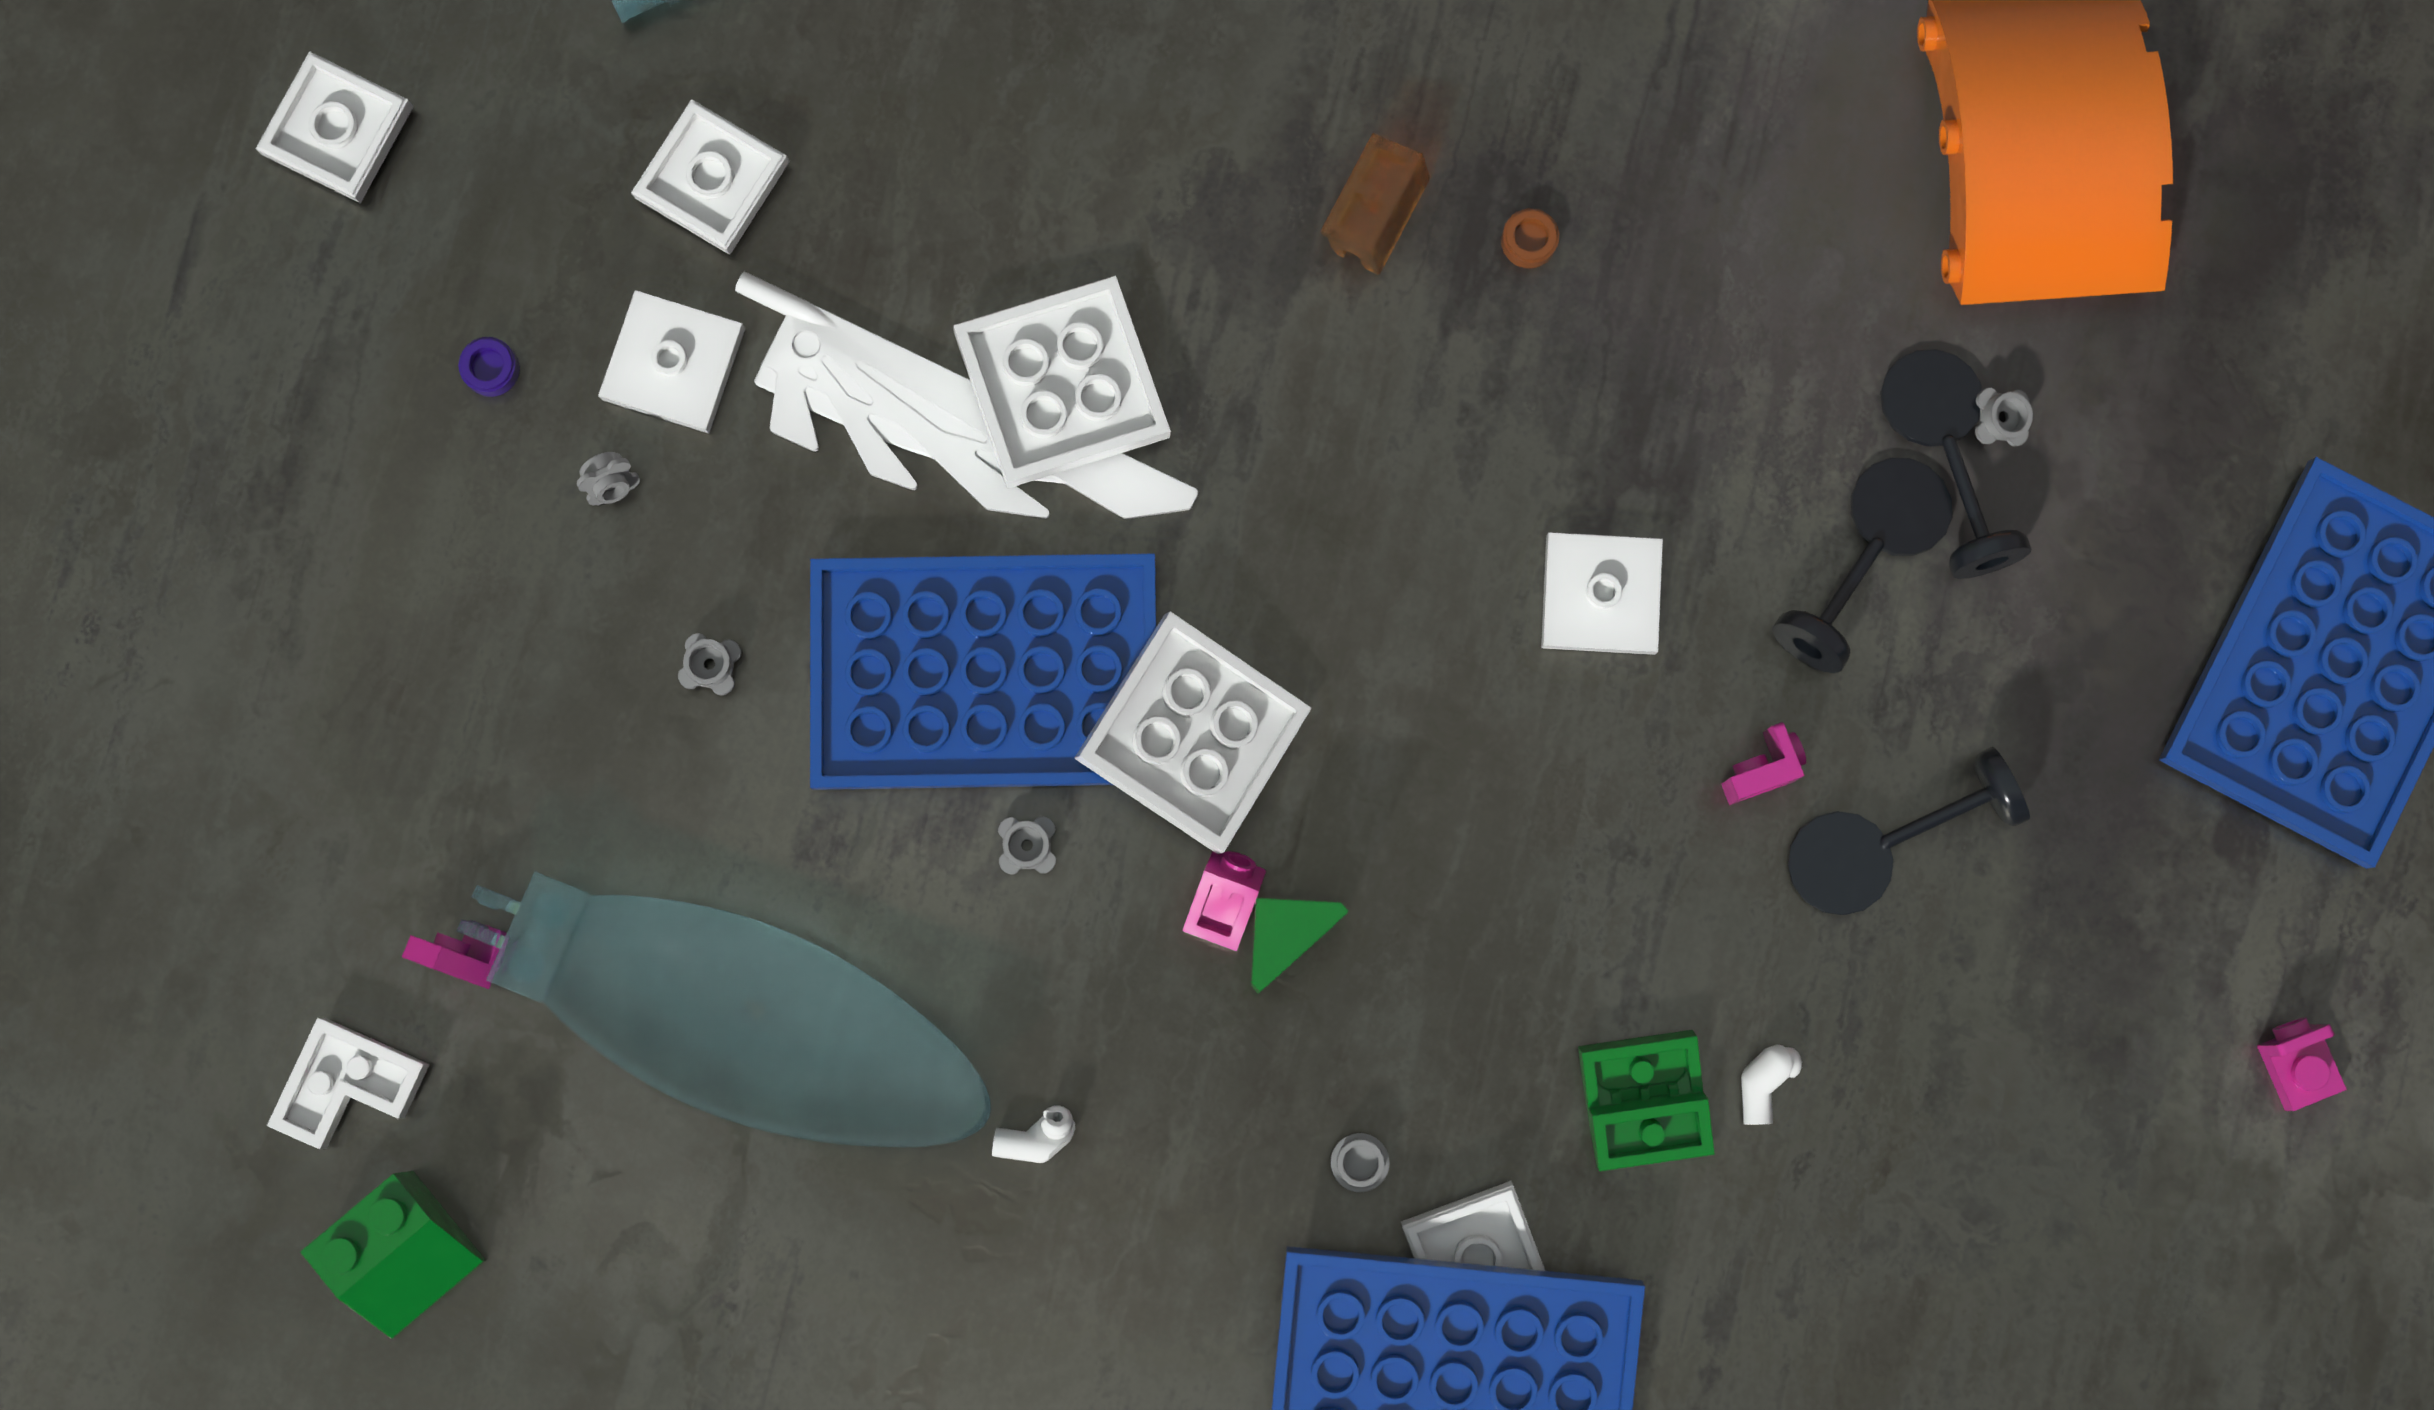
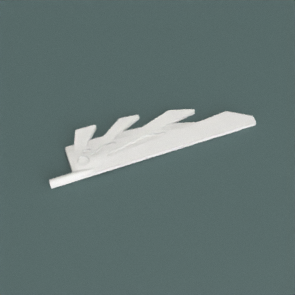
(921, 407)

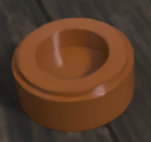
(1530, 238)

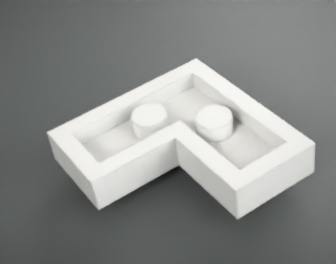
(339, 1067)

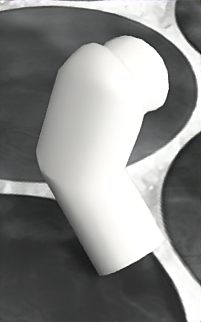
(1762, 1077)
(1040, 1141)

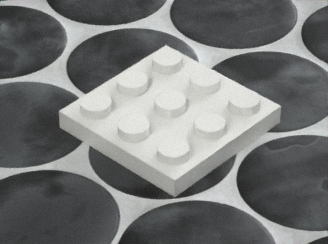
(1061, 382)
(1193, 733)

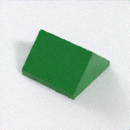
(1285, 932)

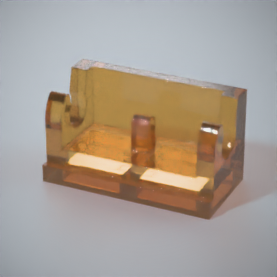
(1376, 202)

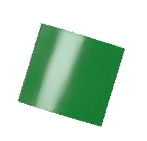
(1646, 1100)

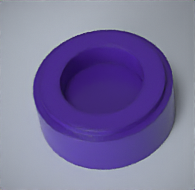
(489, 366)

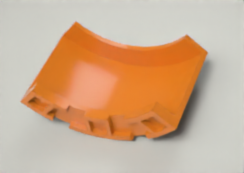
(2050, 148)

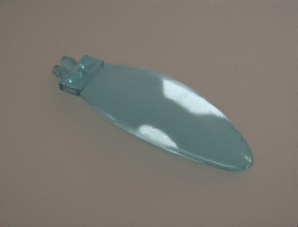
(735, 1017)

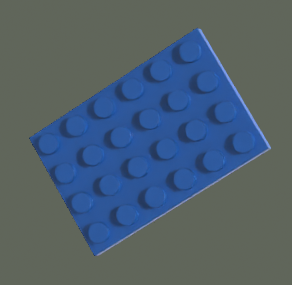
(969, 666)
(2323, 670)
(1451, 1336)

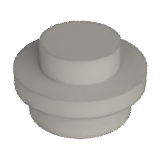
(1359, 1162)

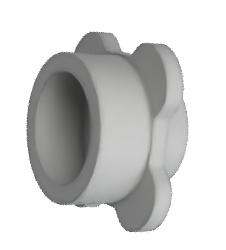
(2017, 414)
(606, 478)
(697, 652)
(1038, 833)

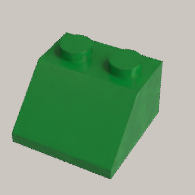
(393, 1254)

